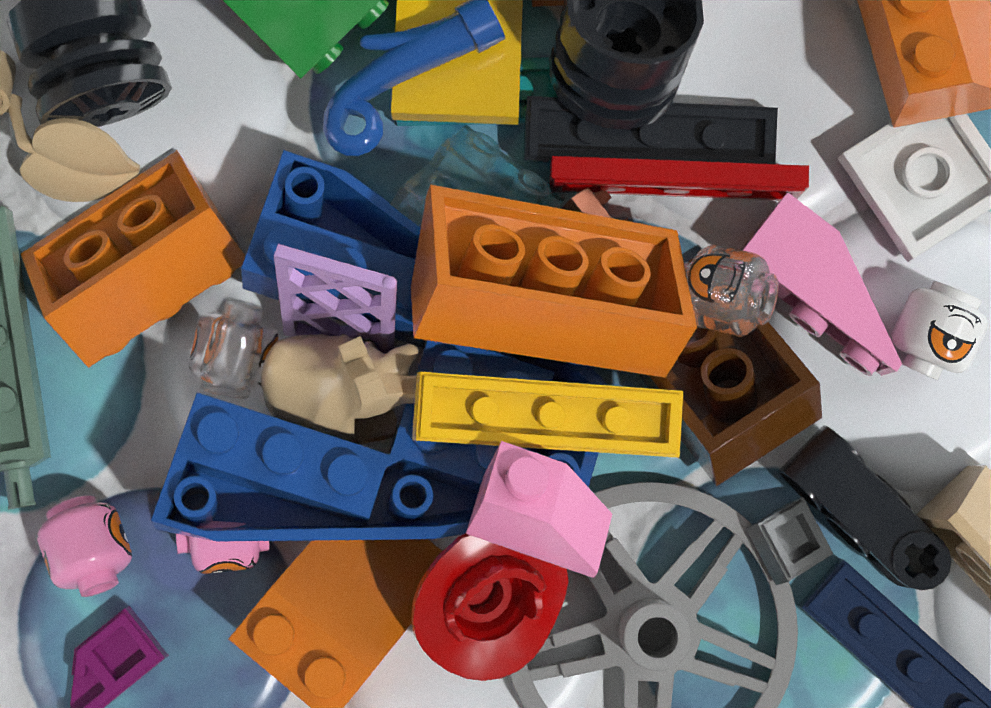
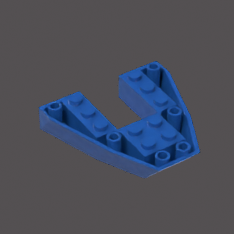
(312, 484)

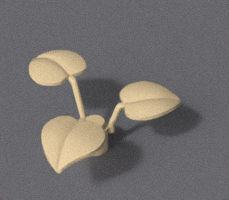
(66, 156)

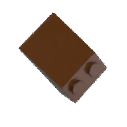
(739, 397)

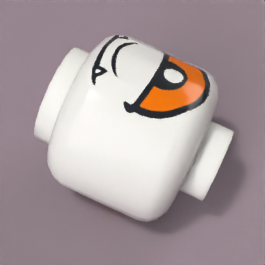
(939, 330)

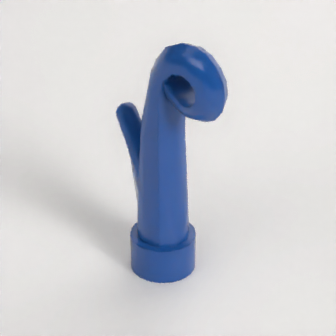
(408, 55)

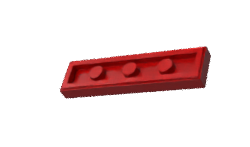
(678, 178)

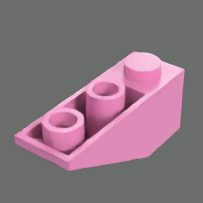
(823, 284)

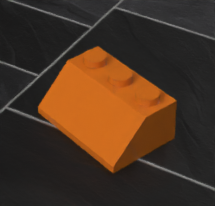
(930, 56)
(131, 260)

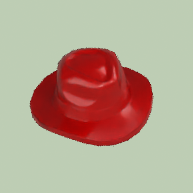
(486, 608)

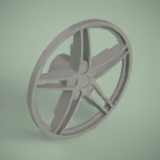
(655, 626)

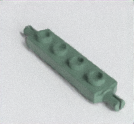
(22, 415)

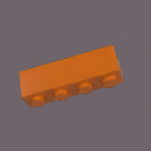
(549, 283)

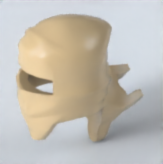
(338, 385)

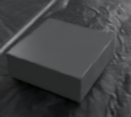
(789, 541)

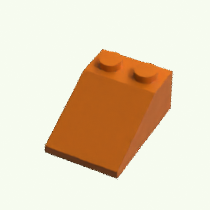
(335, 615)

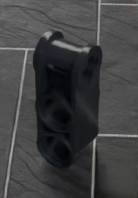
(865, 510)

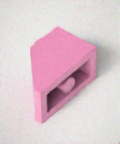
(540, 510)

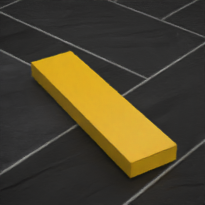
(547, 414)

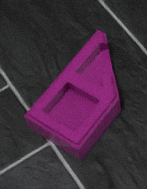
(113, 660)

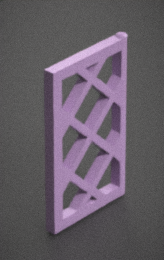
(345, 279)

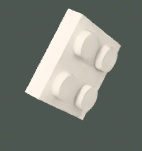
(923, 179)

